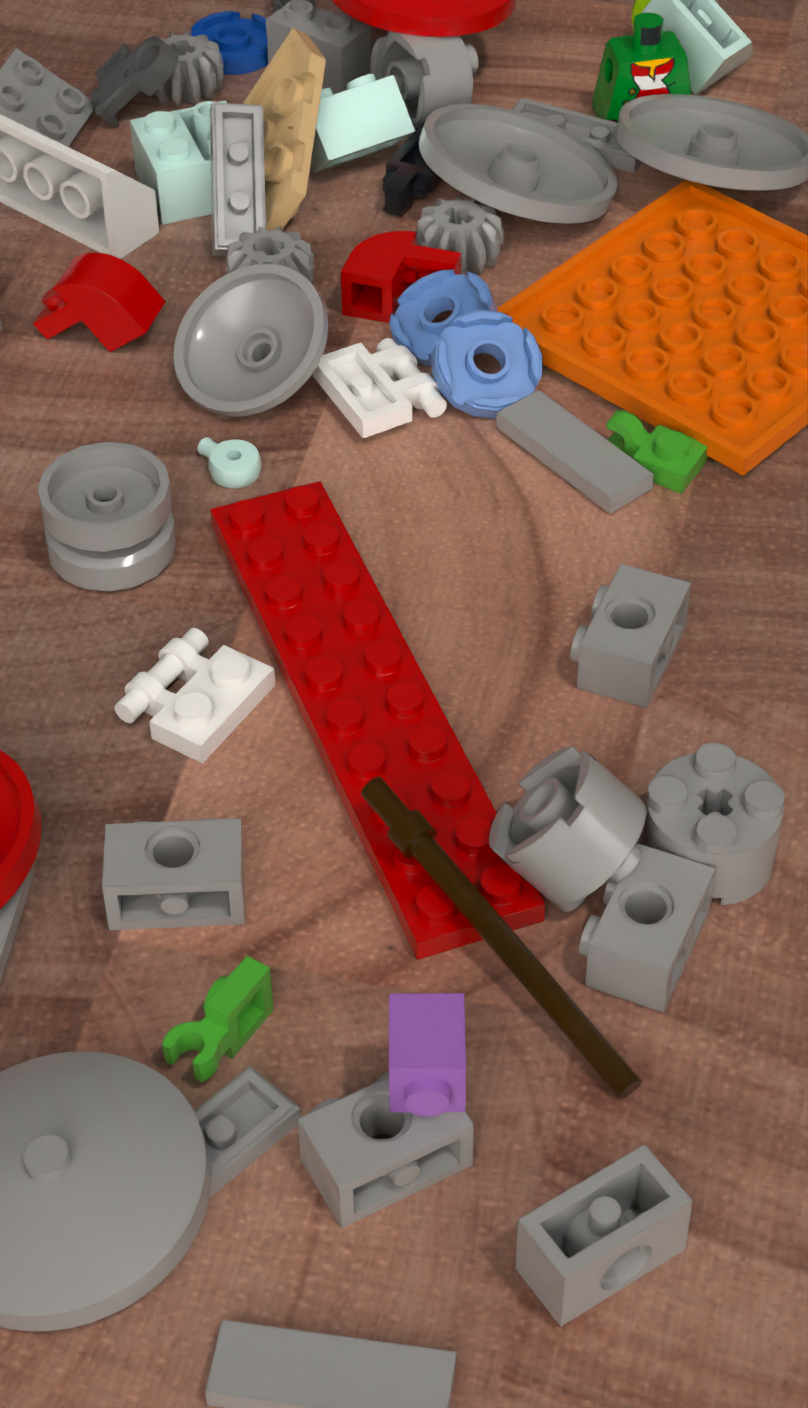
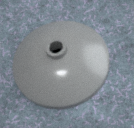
(237, 325)

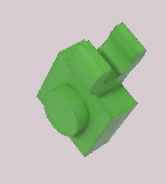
(664, 452)
(233, 1014)

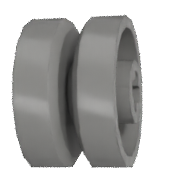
(107, 516)

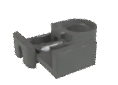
(132, 72)

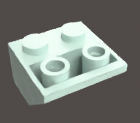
(708, 37)
(359, 121)
(175, 160)

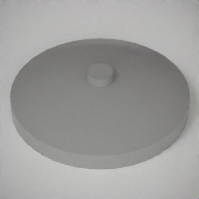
(714, 142)
(517, 163)
(94, 1187)

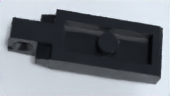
(407, 177)

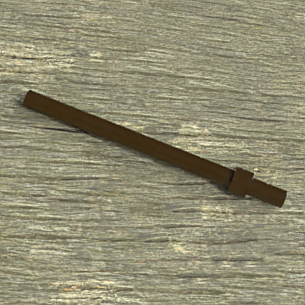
(416, 839)

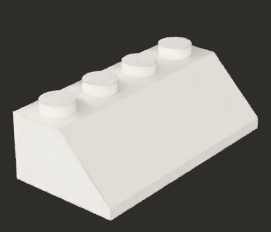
(74, 192)

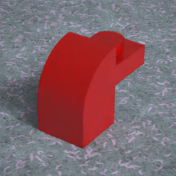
(384, 268)
(105, 296)

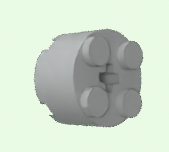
(427, 70)
(718, 815)
(570, 828)

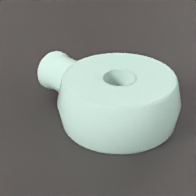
(231, 462)

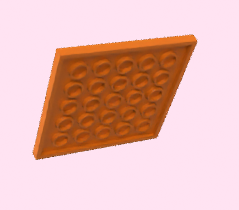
(686, 322)

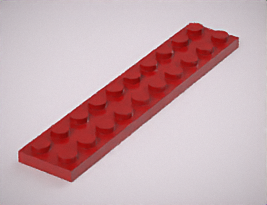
(368, 707)

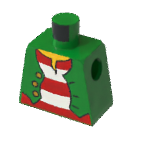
(640, 67)

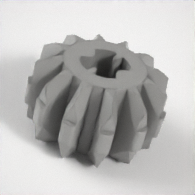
(197, 71)
(465, 229)
(271, 248)

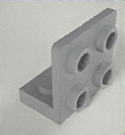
(42, 99)

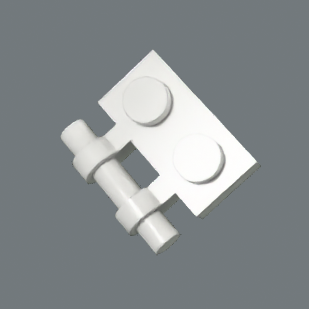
(366, 389)
(208, 706)

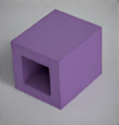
(427, 1053)

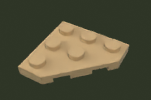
(290, 104)

